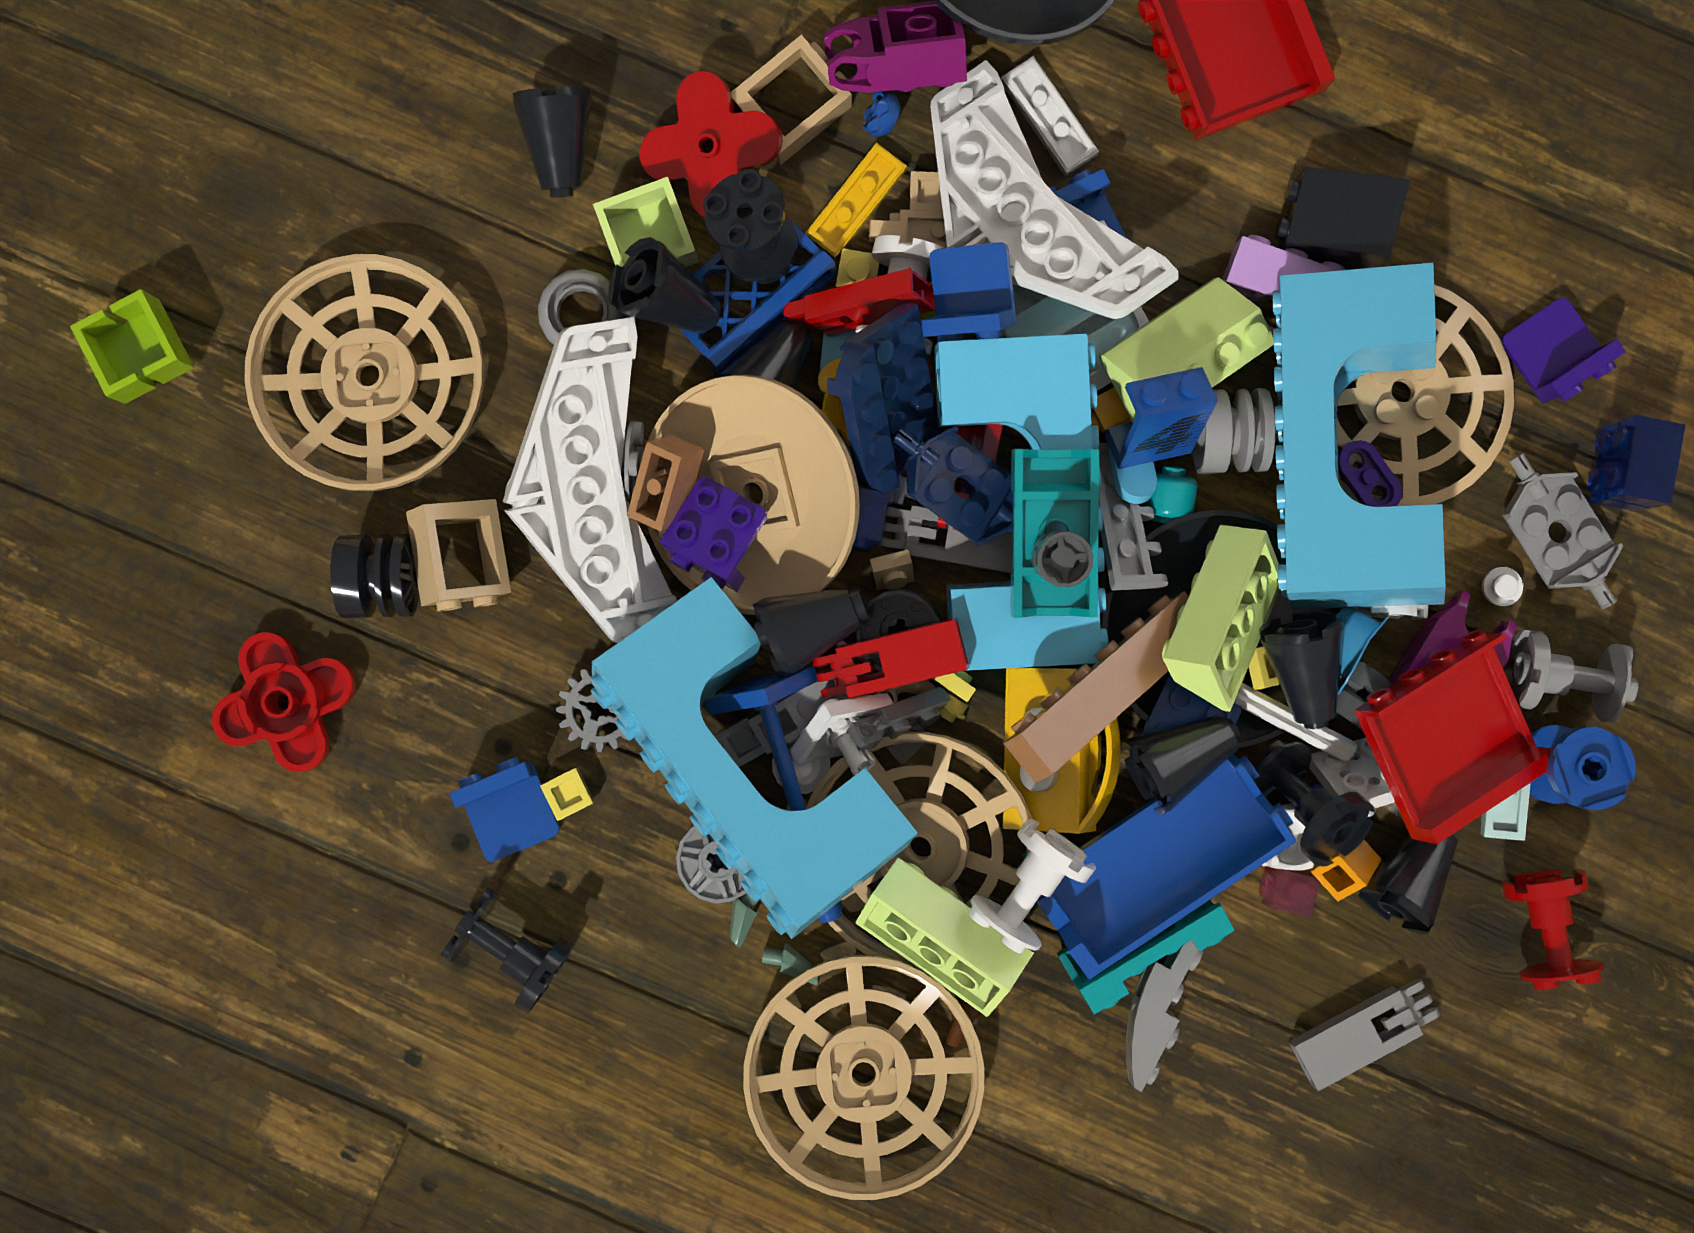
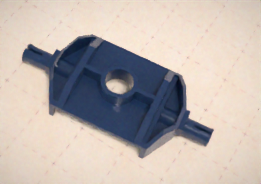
(932, 477)

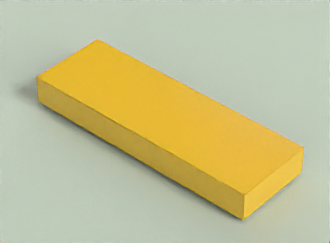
(856, 201)

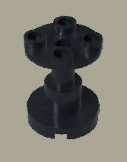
(751, 226)
(1329, 822)
(521, 959)

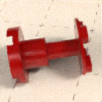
(1551, 911)

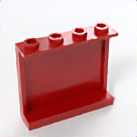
(1236, 58)
(1451, 738)

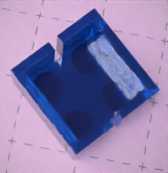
(1636, 463)

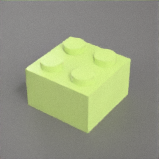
(643, 214)

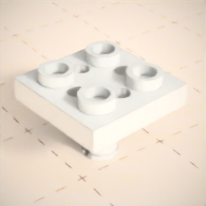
(827, 731)
(1353, 775)

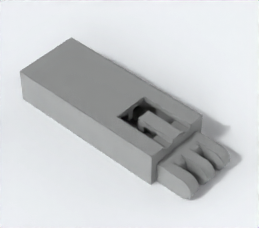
(958, 550)
(1351, 1039)

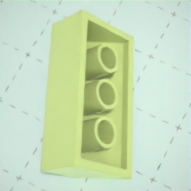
(1205, 330)
(1224, 615)
(940, 937)

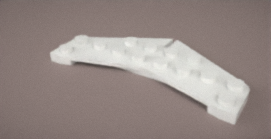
(998, 195)
(575, 466)

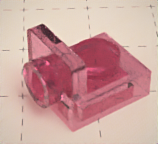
(1289, 891)

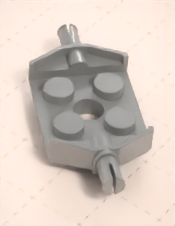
(1587, 548)

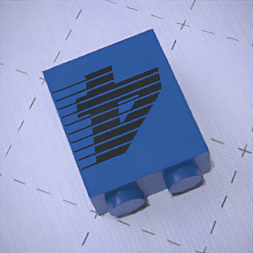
(1168, 418)

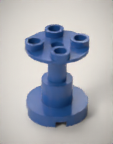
(1583, 767)

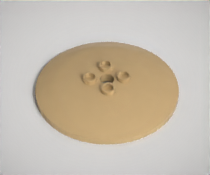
(794, 453)

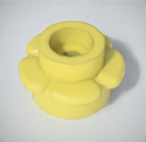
(954, 708)

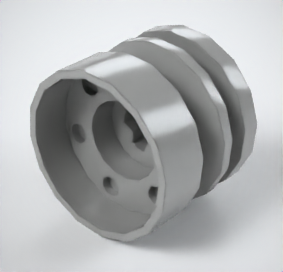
(1241, 431)
(699, 874)

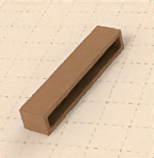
(1095, 693)

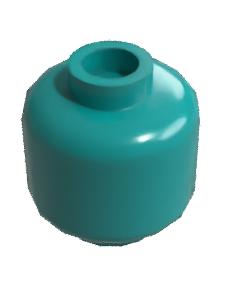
(1173, 495)

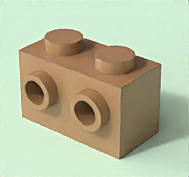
(664, 480)

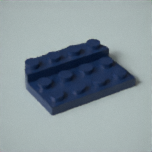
(884, 388)

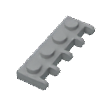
(1124, 536)

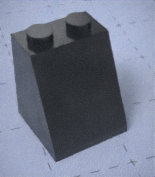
(1342, 216)

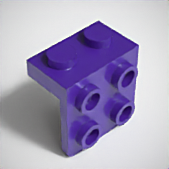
(1558, 352)
(713, 532)

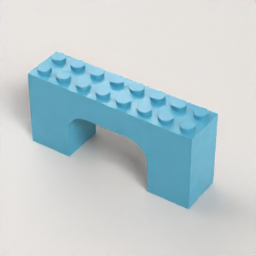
(1325, 338)
(1046, 396)
(787, 858)

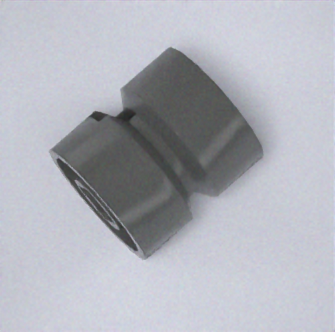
(1062, 558)
(1354, 694)

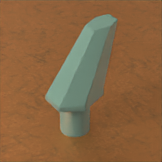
(741, 918)
(790, 961)

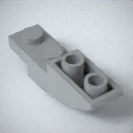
(747, 736)
(1149, 1023)

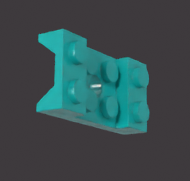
(1045, 490)
(1202, 927)

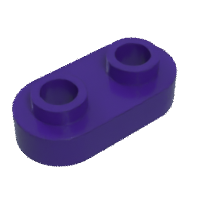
(1370, 473)

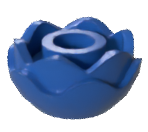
(881, 114)

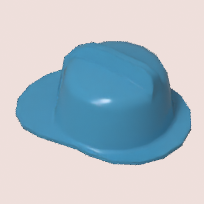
(1357, 633)

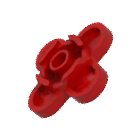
(705, 114)
(256, 711)

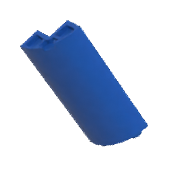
(1166, 865)

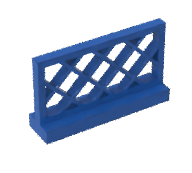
(804, 281)

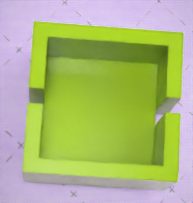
(132, 353)

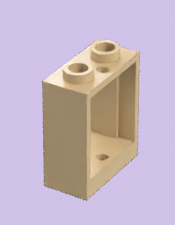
(815, 123)
(427, 555)

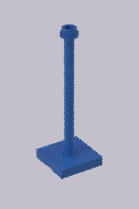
(762, 695)

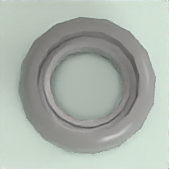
(565, 285)

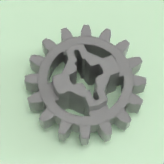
(592, 725)

